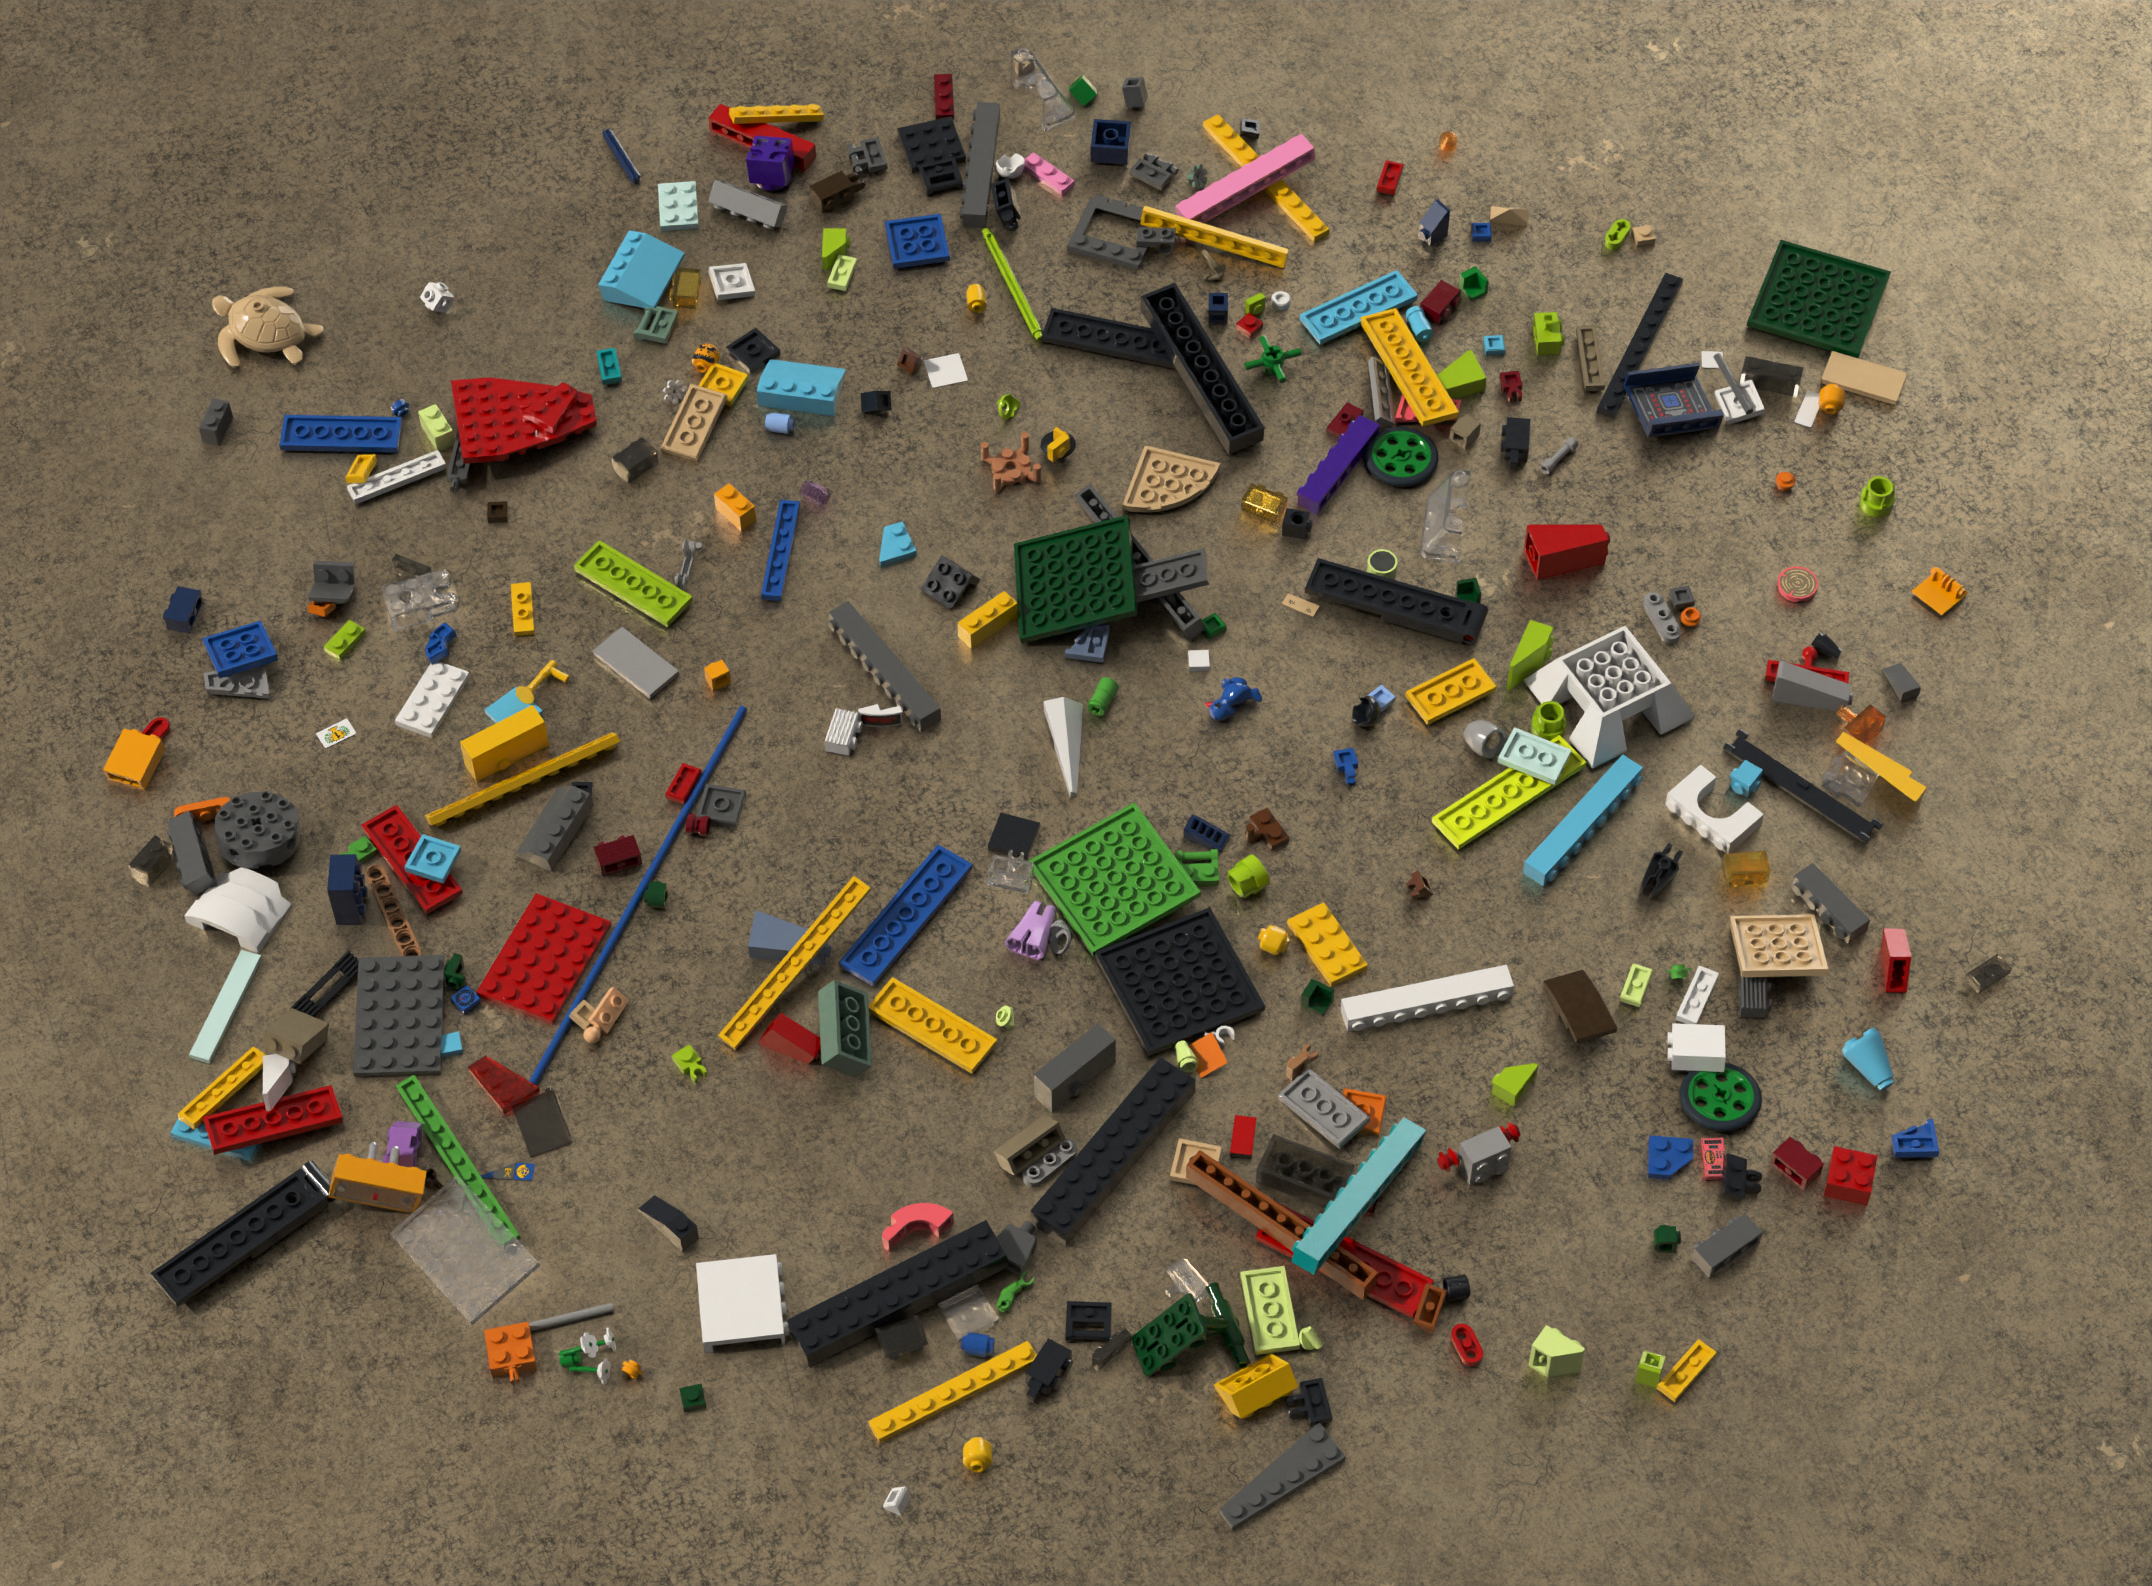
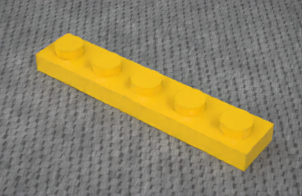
(776, 114)
(222, 1088)

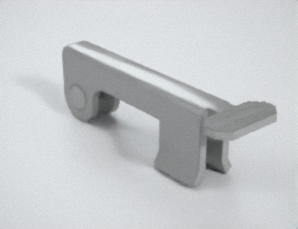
(683, 577)

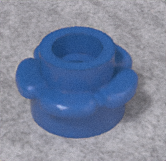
(400, 408)

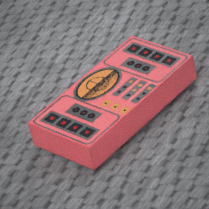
(1713, 1154)

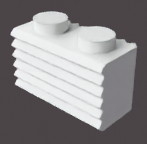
(843, 732)

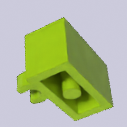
(1547, 333)

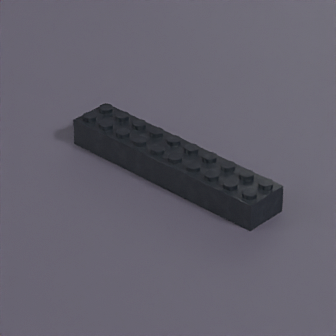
(1202, 368)
(1112, 1151)
(897, 1293)

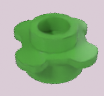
(1678, 971)

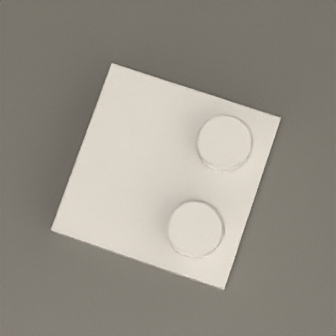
(731, 281)
(1731, 406)

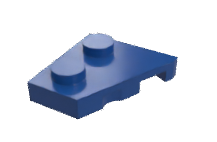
(1916, 1141)

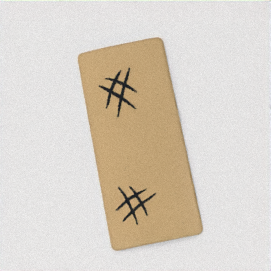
(1300, 605)

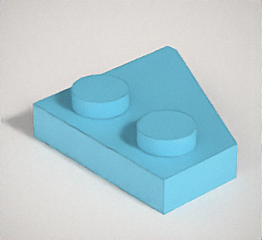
(896, 544)

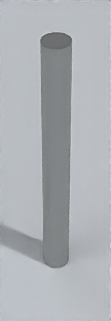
(569, 1317)

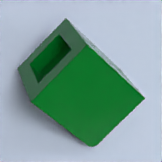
(1083, 90)
(1473, 283)

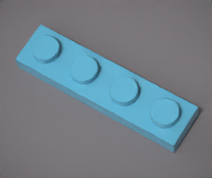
(199, 1137)

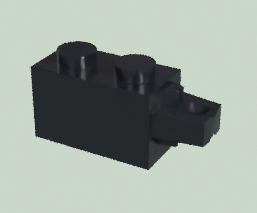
(1516, 440)
(1047, 1369)

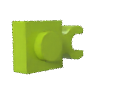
(689, 1061)

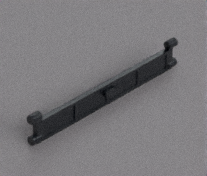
(1802, 789)

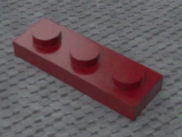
(944, 96)

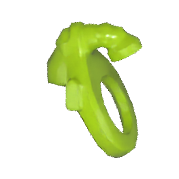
(1012, 405)

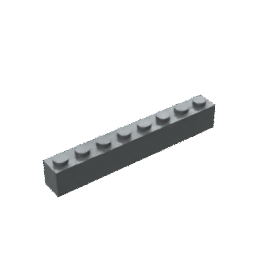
(981, 165)
(884, 666)

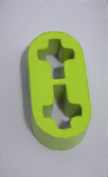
(1620, 235)

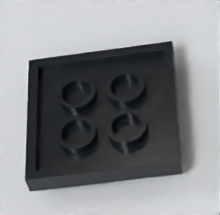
(931, 142)

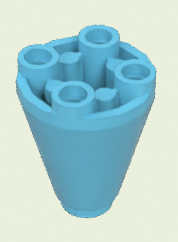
(1870, 1058)

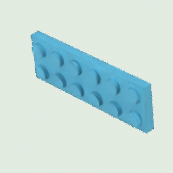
(1345, 311)

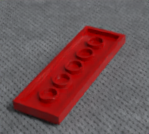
(395, 841)
(288, 1117)

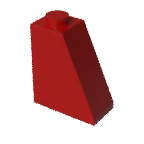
(1895, 959)
(791, 1039)

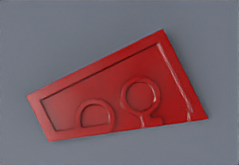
(551, 407)

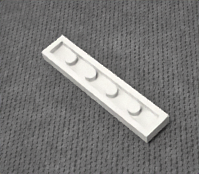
(397, 477)

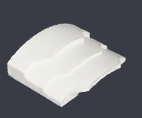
(243, 906)

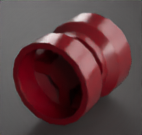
(698, 825)

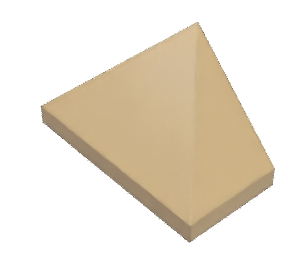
(1509, 215)

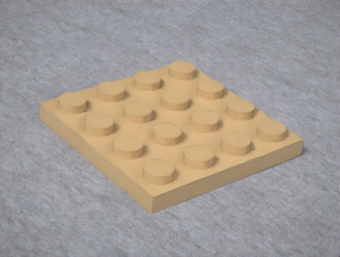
(1778, 945)

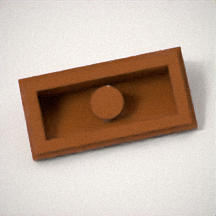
(1429, 1308)

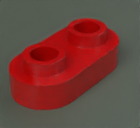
(1467, 1346)

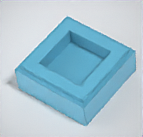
(1494, 345)

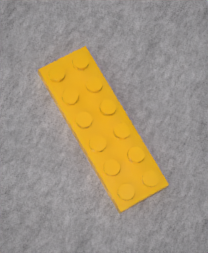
(932, 1025)

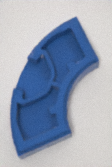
(439, 640)

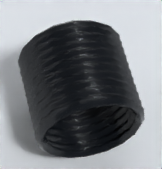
(1457, 1287)

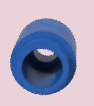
(977, 1344)

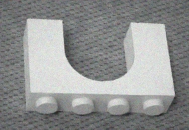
(1724, 832)

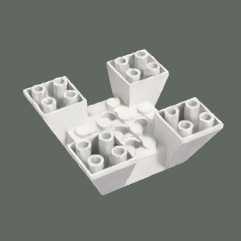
(1610, 683)

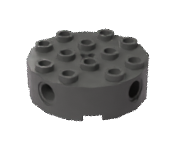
(257, 830)

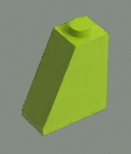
(1463, 376)

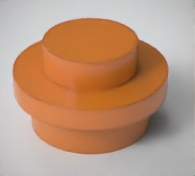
(1785, 481)
(1690, 617)

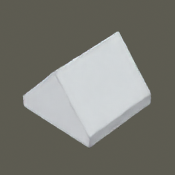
(897, 1500)

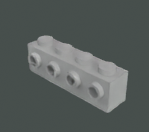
(747, 203)

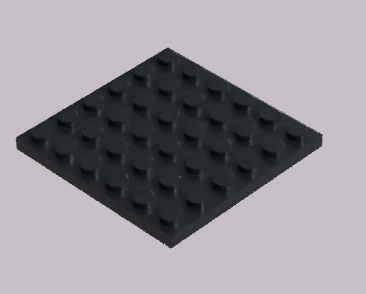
(1179, 981)

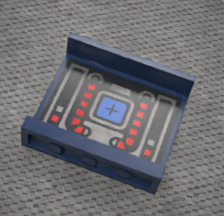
(1670, 400)

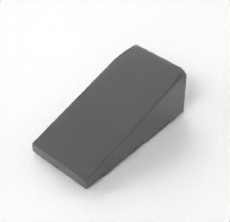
(1902, 682)

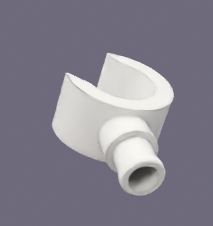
(1223, 1030)

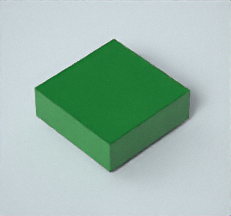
(1213, 625)

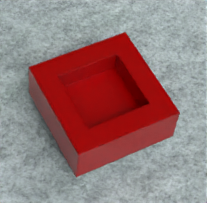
(1249, 325)

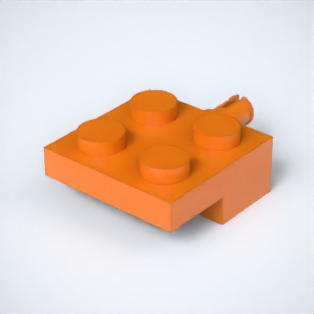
(510, 1350)

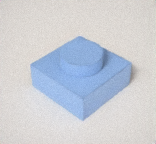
(1383, 696)

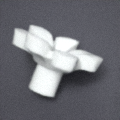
(674, 391)

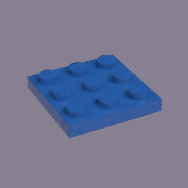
(917, 241)
(240, 649)

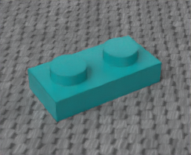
(609, 366)

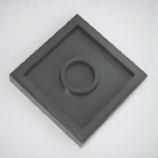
(722, 805)

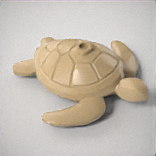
(262, 325)

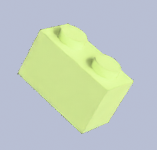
(436, 428)

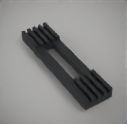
(346, 966)

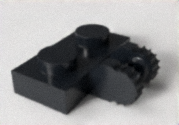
(1735, 1176)
(1315, 1403)

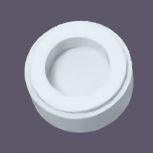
(1280, 300)

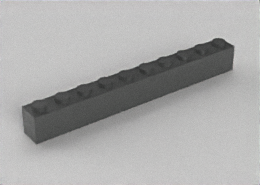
(1174, 604)

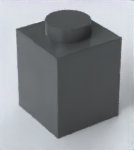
(1134, 92)

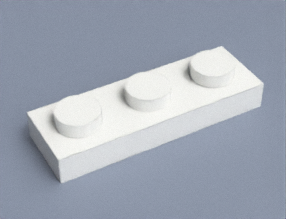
(1697, 996)

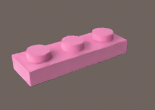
(1048, 174)

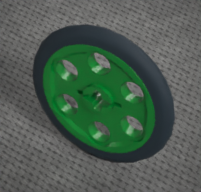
(1399, 477)
(1704, 1116)

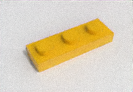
(1686, 1370)

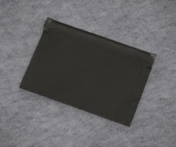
(542, 1123)

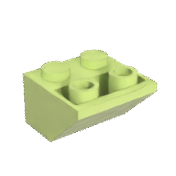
(1555, 1354)

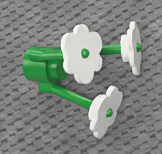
(571, 1357)

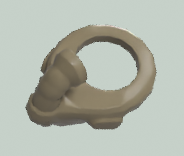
(1218, 269)

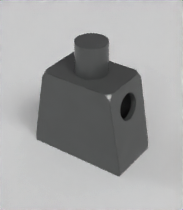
(1019, 1246)

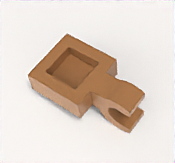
(1298, 1064)

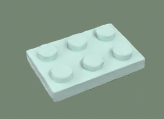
(678, 206)
(1534, 756)

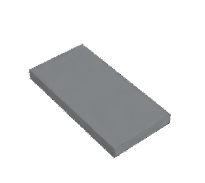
(636, 662)
(1323, 1108)

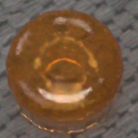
(1448, 141)

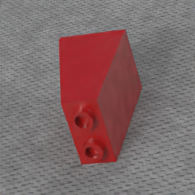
(1565, 548)

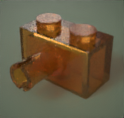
(1863, 725)

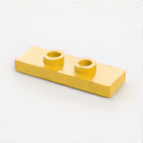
(522, 609)

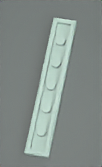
(225, 1006)

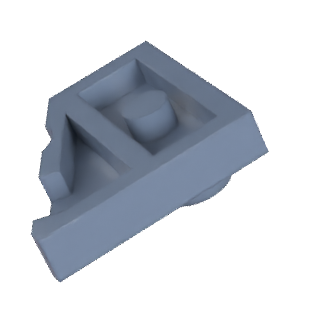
(1090, 644)

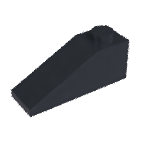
(670, 1222)

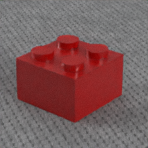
(1850, 1175)

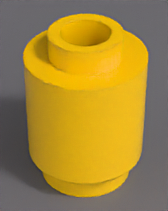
(976, 298)

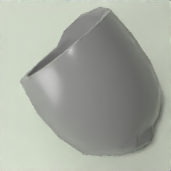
(1479, 733)

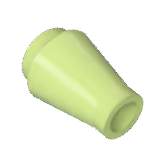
(1185, 1057)

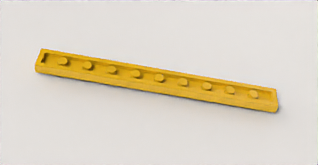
(1278, 191)
(529, 776)
(794, 963)

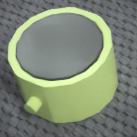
(1382, 563)

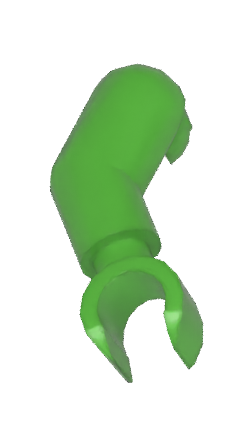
(1008, 1293)

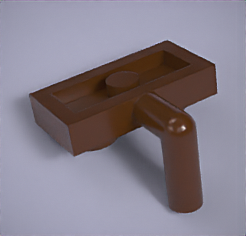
(1267, 829)

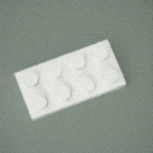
(432, 699)

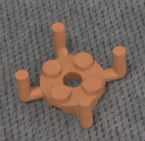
(1009, 457)

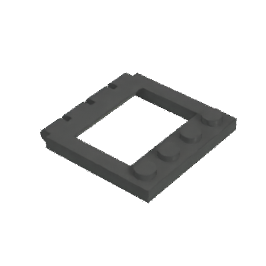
(1101, 249)

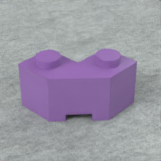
(408, 1139)

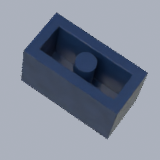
(183, 610)

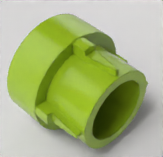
(1877, 497)
(1549, 721)
(1248, 876)

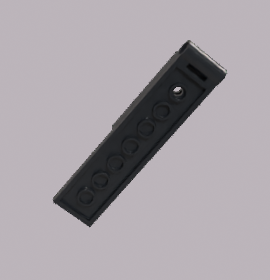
(1398, 601)
(245, 1233)

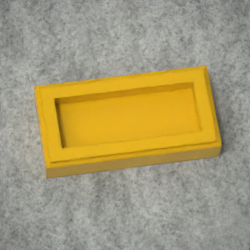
(361, 468)

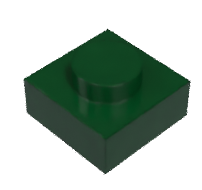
(692, 1397)

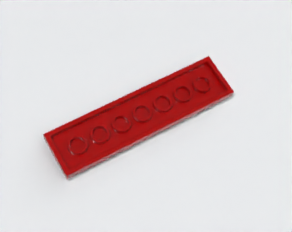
(1396, 1283)

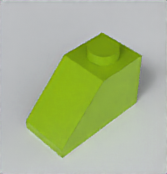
(834, 243)
(1513, 1082)

